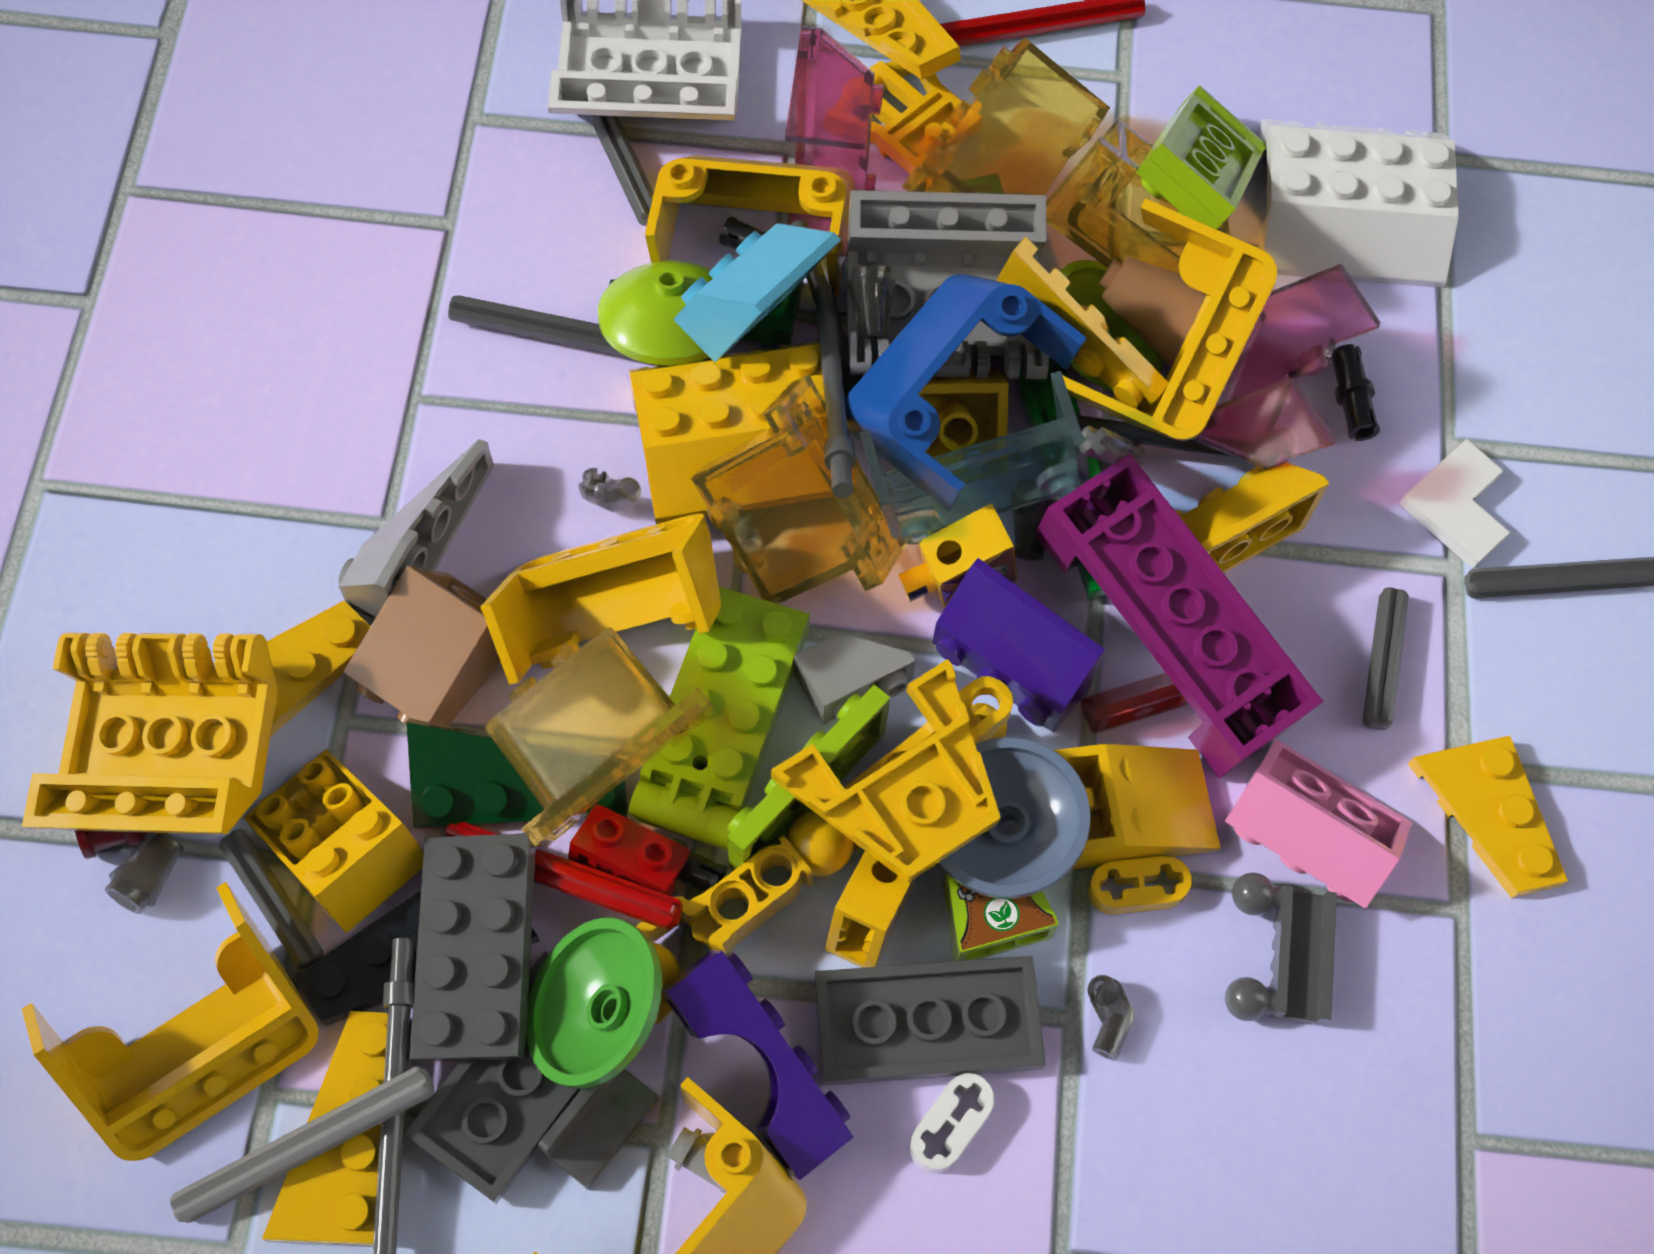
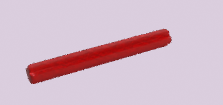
(1042, 20)
(595, 885)

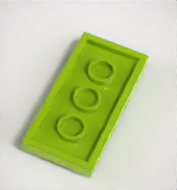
(858, 730)

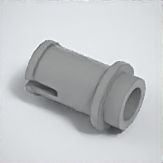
(689, 1153)

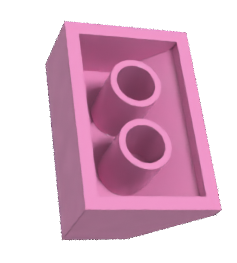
(1320, 824)

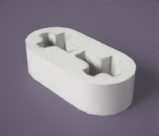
(962, 1131)

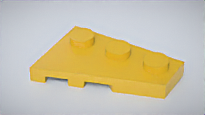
(1497, 809)

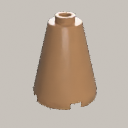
(1152, 304)

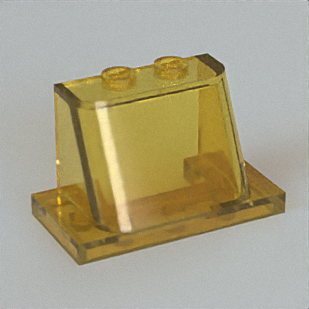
(1103, 202)
(781, 510)
(588, 729)

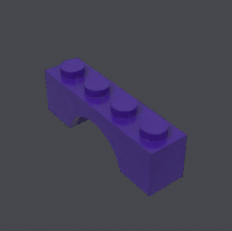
(799, 1120)

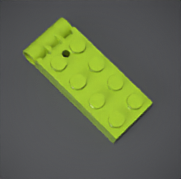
(1202, 160)
(745, 675)

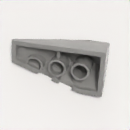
(416, 533)

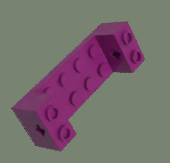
(1180, 611)

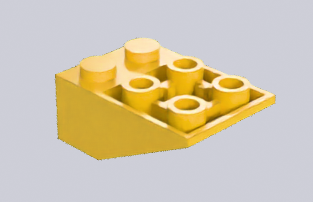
(1143, 802)
(337, 839)

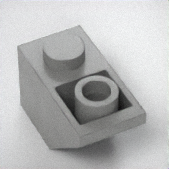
(850, 665)

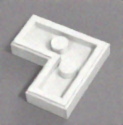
(1447, 504)

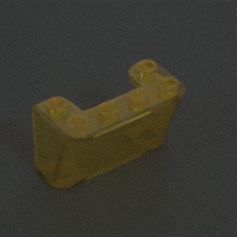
(1013, 129)

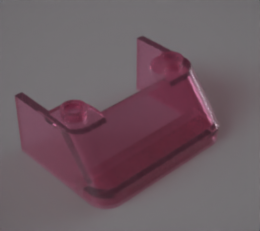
(831, 112)
(1263, 407)

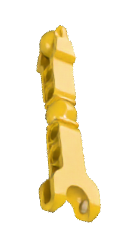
(807, 851)

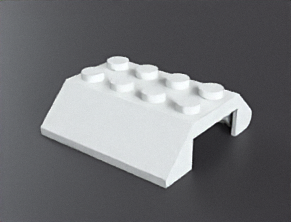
(648, 60)
(1360, 201)

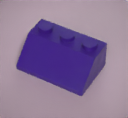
(1018, 640)

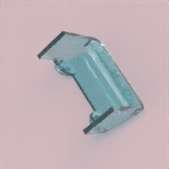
(1001, 471)

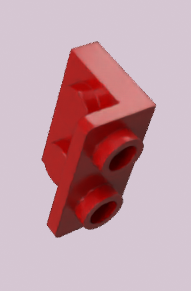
(627, 850)

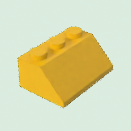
(1255, 512)

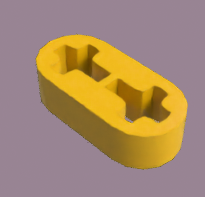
(1141, 897)

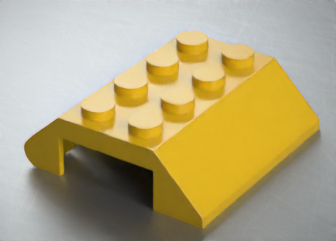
(705, 411)
(159, 734)

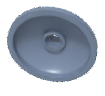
(1053, 820)

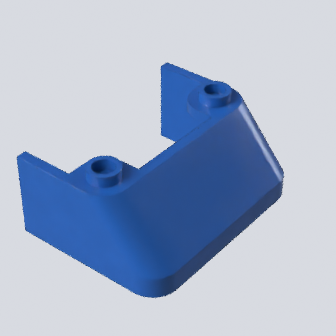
(888, 396)

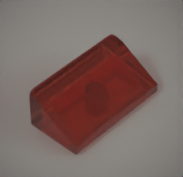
(1131, 703)

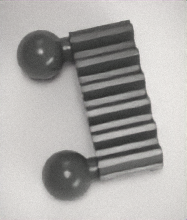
(1301, 958)

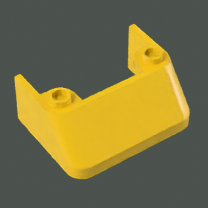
(751, 186)
(1236, 288)
(601, 586)
(194, 1062)
(761, 1198)

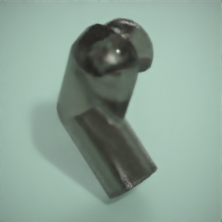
(611, 498)
(1114, 1014)

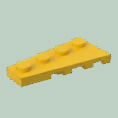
(896, 29)
(1113, 361)
(313, 658)
(335, 1192)

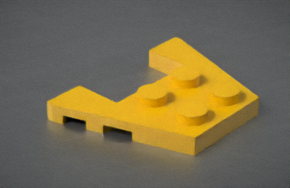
(917, 803)

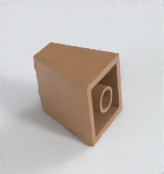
(426, 648)

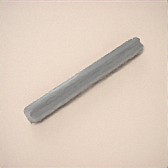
(302, 1145)

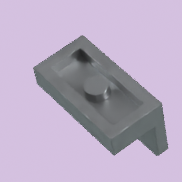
(597, 1126)

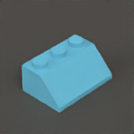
(750, 285)

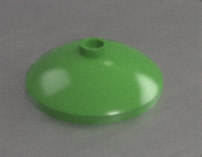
(593, 1003)

